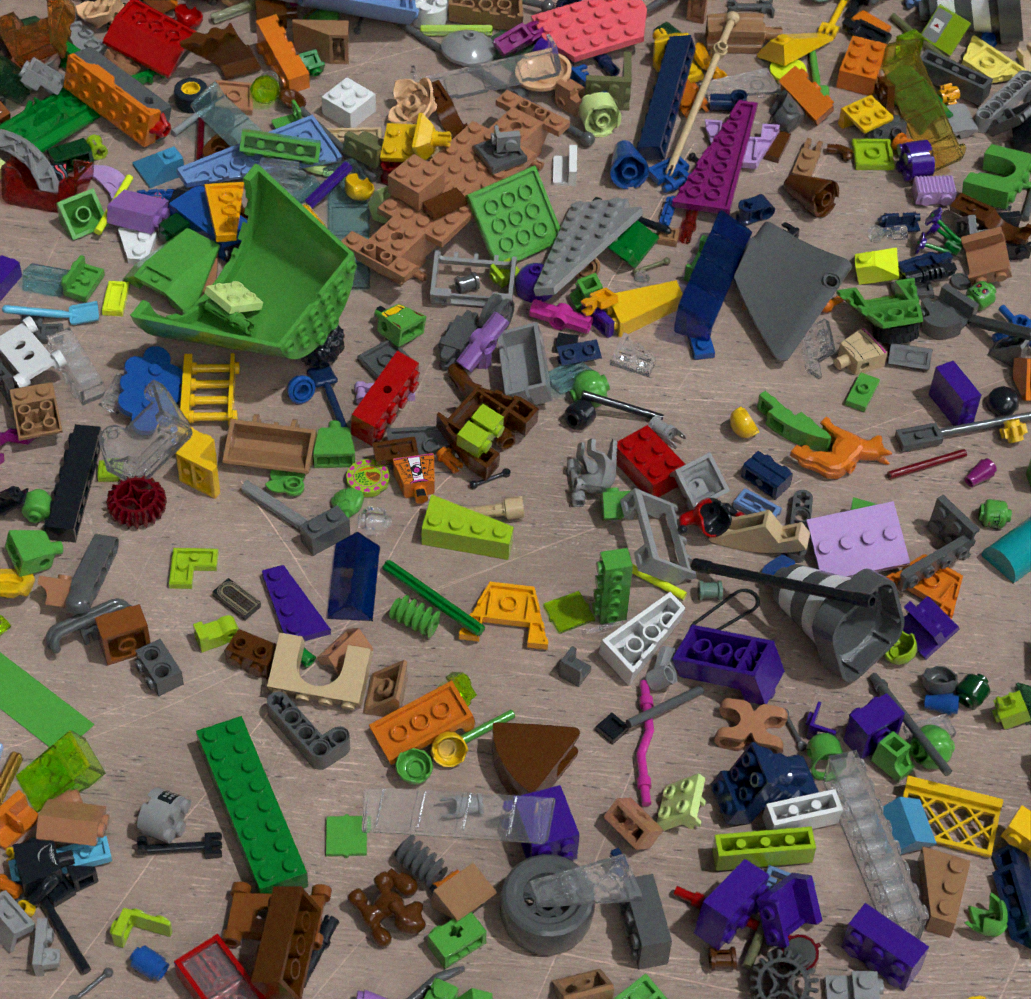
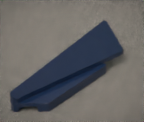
(1014, 888)

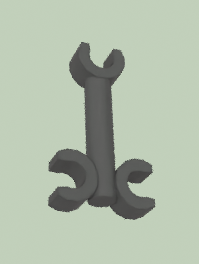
(763, 6)

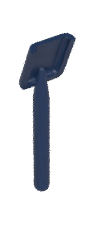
(325, 377)

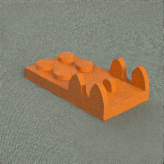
(422, 721)

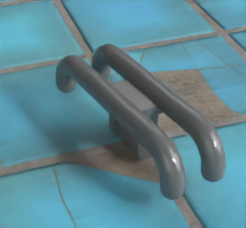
(83, 622)

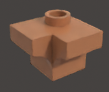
(569, 96)
(56, 589)

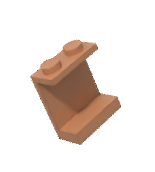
(987, 256)

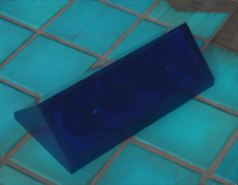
(354, 579)

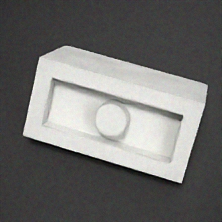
(565, 168)

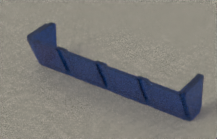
(711, 278)

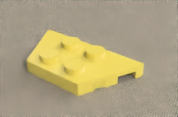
(990, 61)

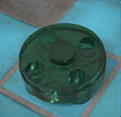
(10, 82)

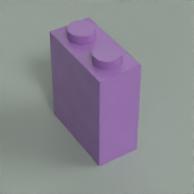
(137, 211)

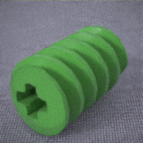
(415, 616)

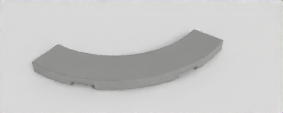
(32, 157)

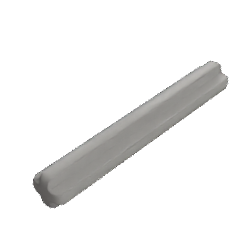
(273, 504)

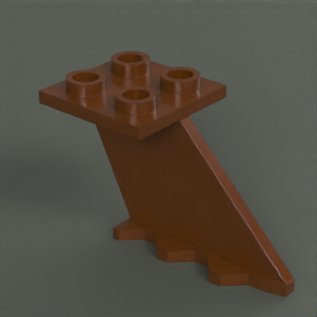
(223, 49)

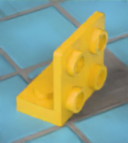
(865, 114)

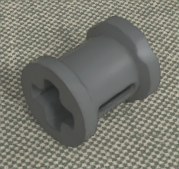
(467, 282)

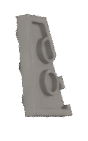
(83, 37)

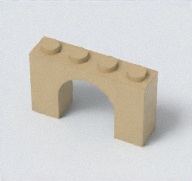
(346, 690)

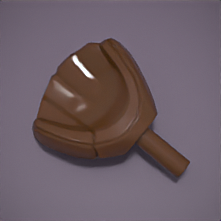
(287, 95)

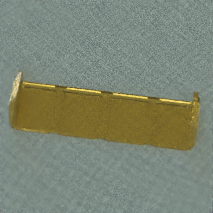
(920, 102)

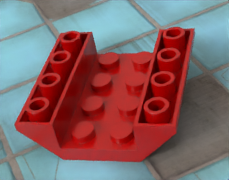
(148, 37)

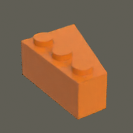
(807, 94)

